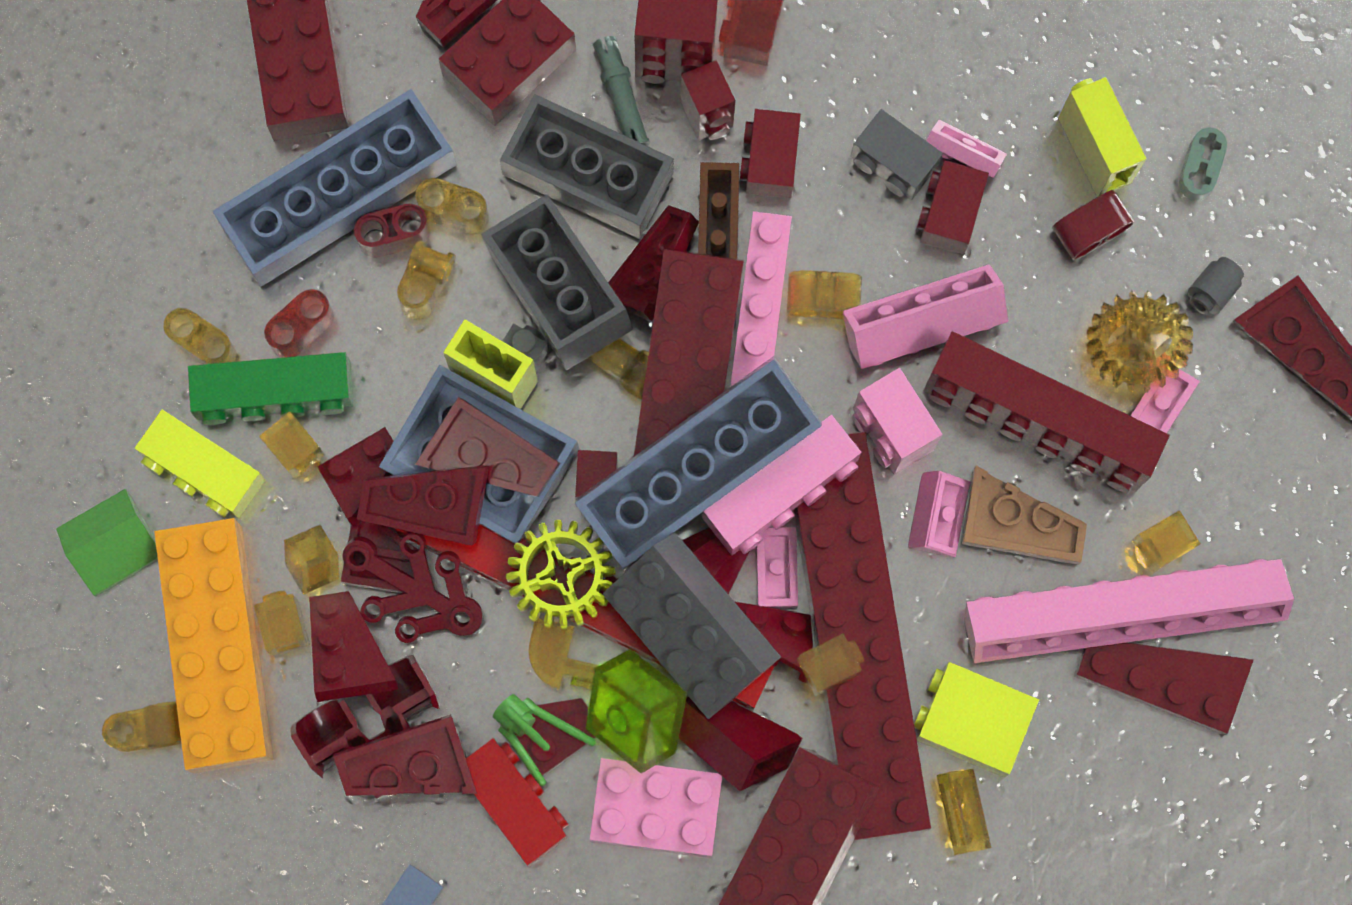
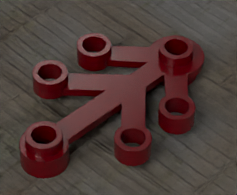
(418, 589)

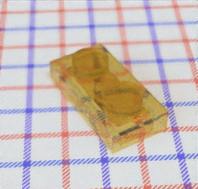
(963, 811)

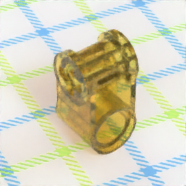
(427, 273)
(151, 728)

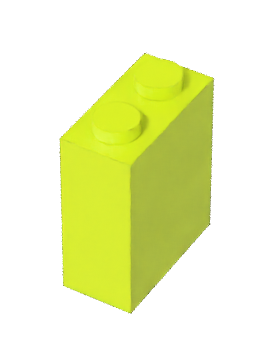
(1101, 136)
(491, 364)
(975, 718)

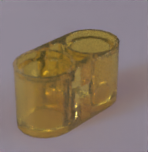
(455, 201)
(823, 293)
(200, 339)

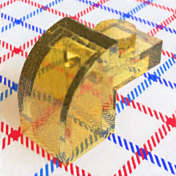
(551, 659)

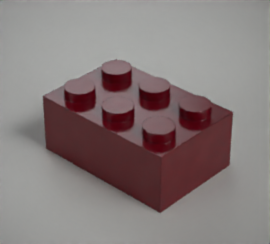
(673, 37)
(507, 56)

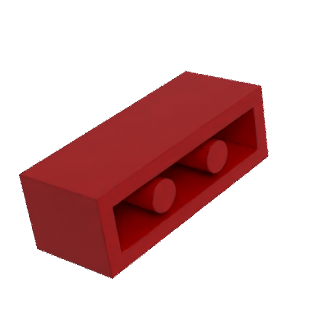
(515, 802)

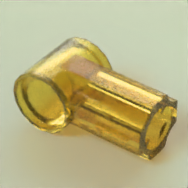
(624, 364)

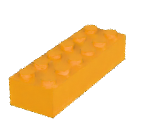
(213, 646)

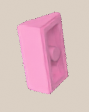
(939, 513)

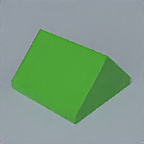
(108, 542)

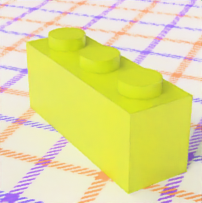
(199, 465)

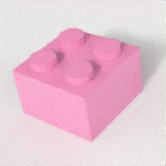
(895, 421)

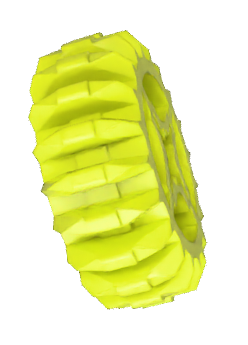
(543, 579)

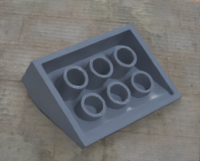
(503, 509)

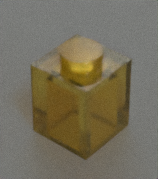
(293, 446)
(1164, 542)
(311, 559)
(281, 623)
(831, 663)

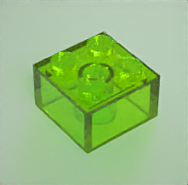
(635, 710)

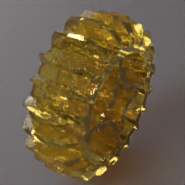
(1151, 324)

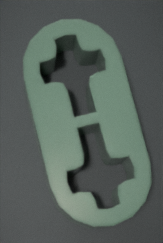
(1210, 166)

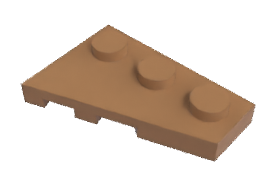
(1016, 523)

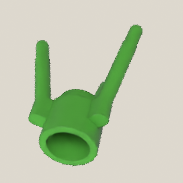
(517, 718)

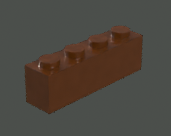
(719, 209)

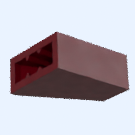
(738, 743)

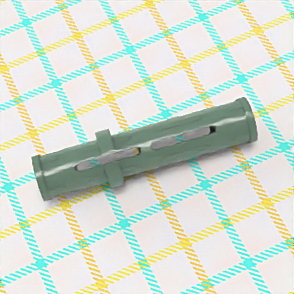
(616, 78)

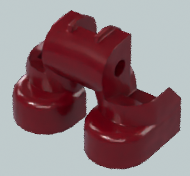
(335, 728)

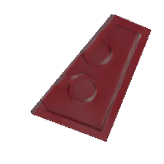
(344, 651)
(409, 761)

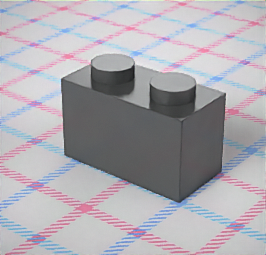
(895, 155)

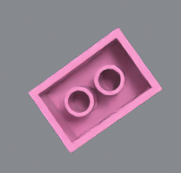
(656, 809)

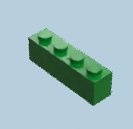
(270, 387)

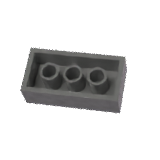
(587, 166)
(557, 281)
(691, 625)

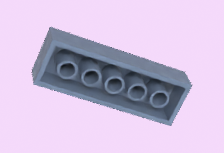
(334, 186)
(698, 462)

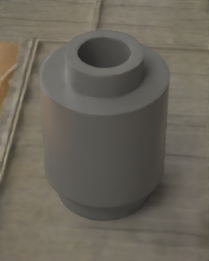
(1215, 286)

